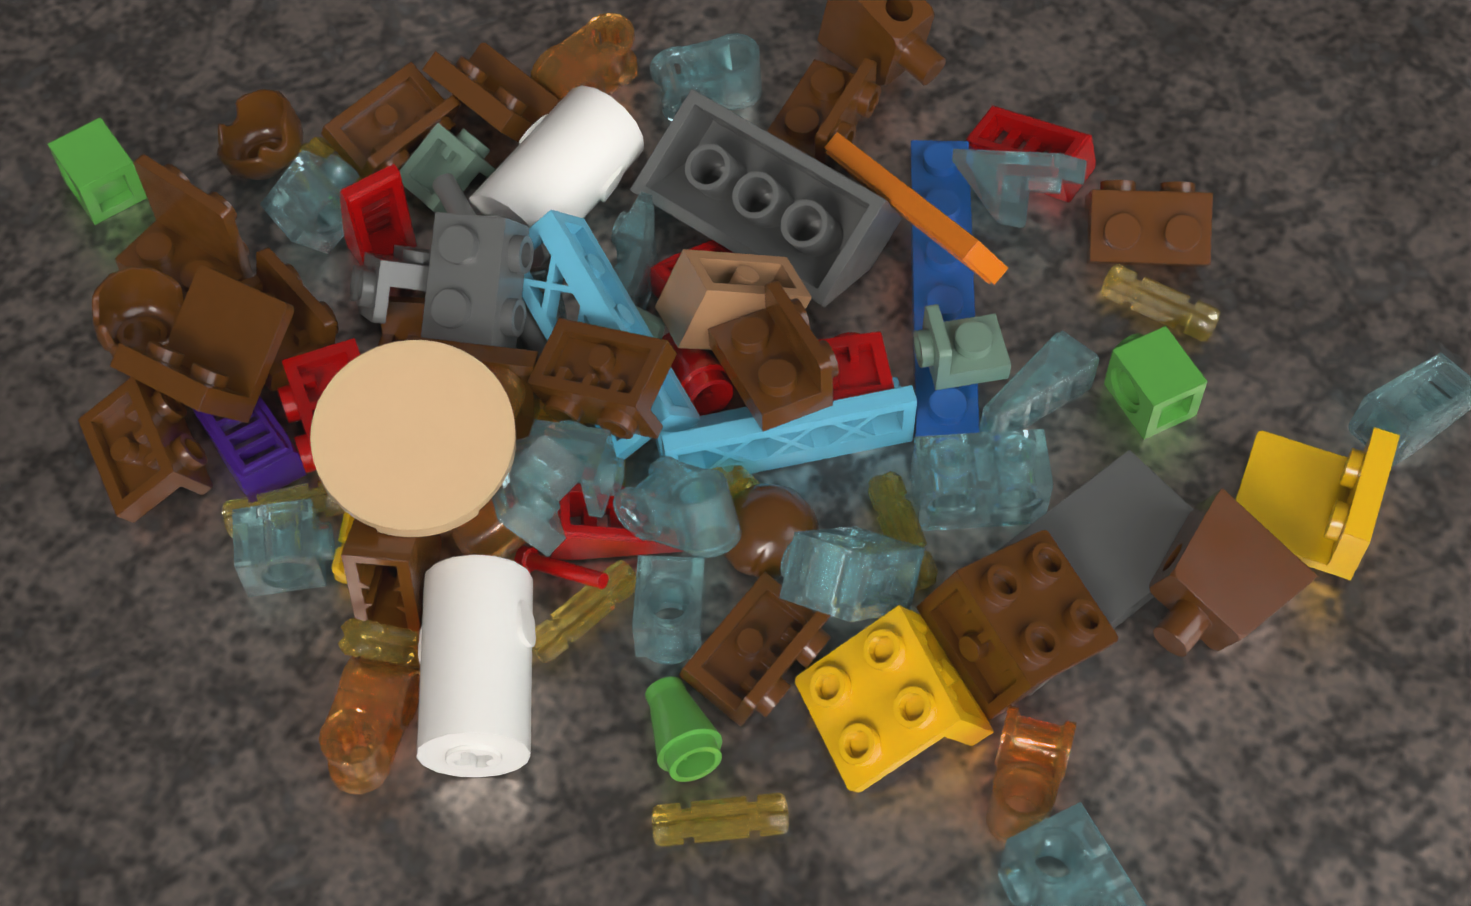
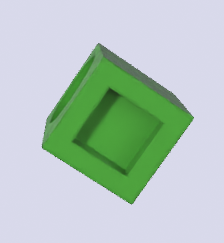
(97, 170)
(1154, 381)

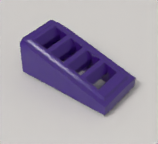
(265, 473)

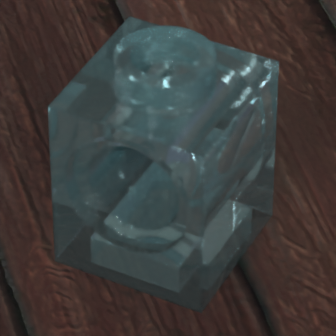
(308, 200)
(281, 547)
(669, 584)

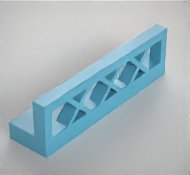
(602, 303)
(842, 429)

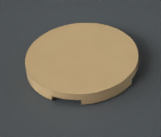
(413, 437)

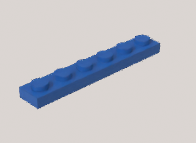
(941, 281)

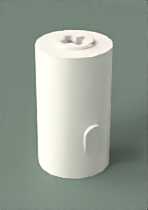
(563, 162)
(475, 667)

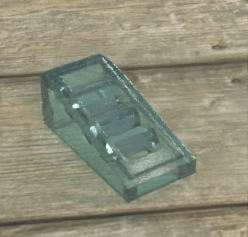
(1045, 384)
(1414, 406)

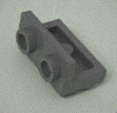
(373, 279)
(477, 280)

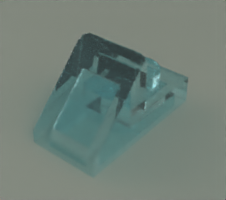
(1007, 177)
(533, 488)

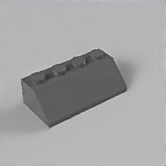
(766, 197)

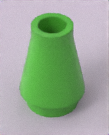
(683, 735)

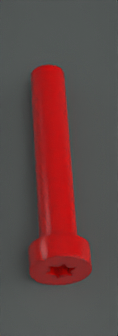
(532, 560)

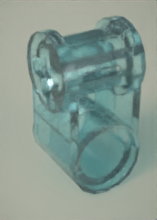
(717, 68)
(681, 509)

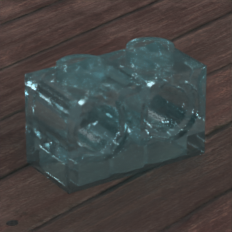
(980, 479)
(850, 572)
(1074, 839)

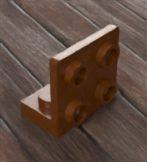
(188, 228)
(216, 347)
(1015, 621)

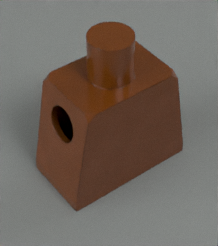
(884, 32)
(1223, 577)
(373, 589)

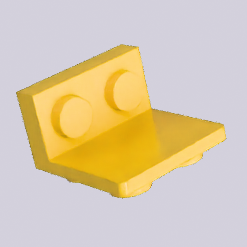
(1318, 499)
(888, 698)

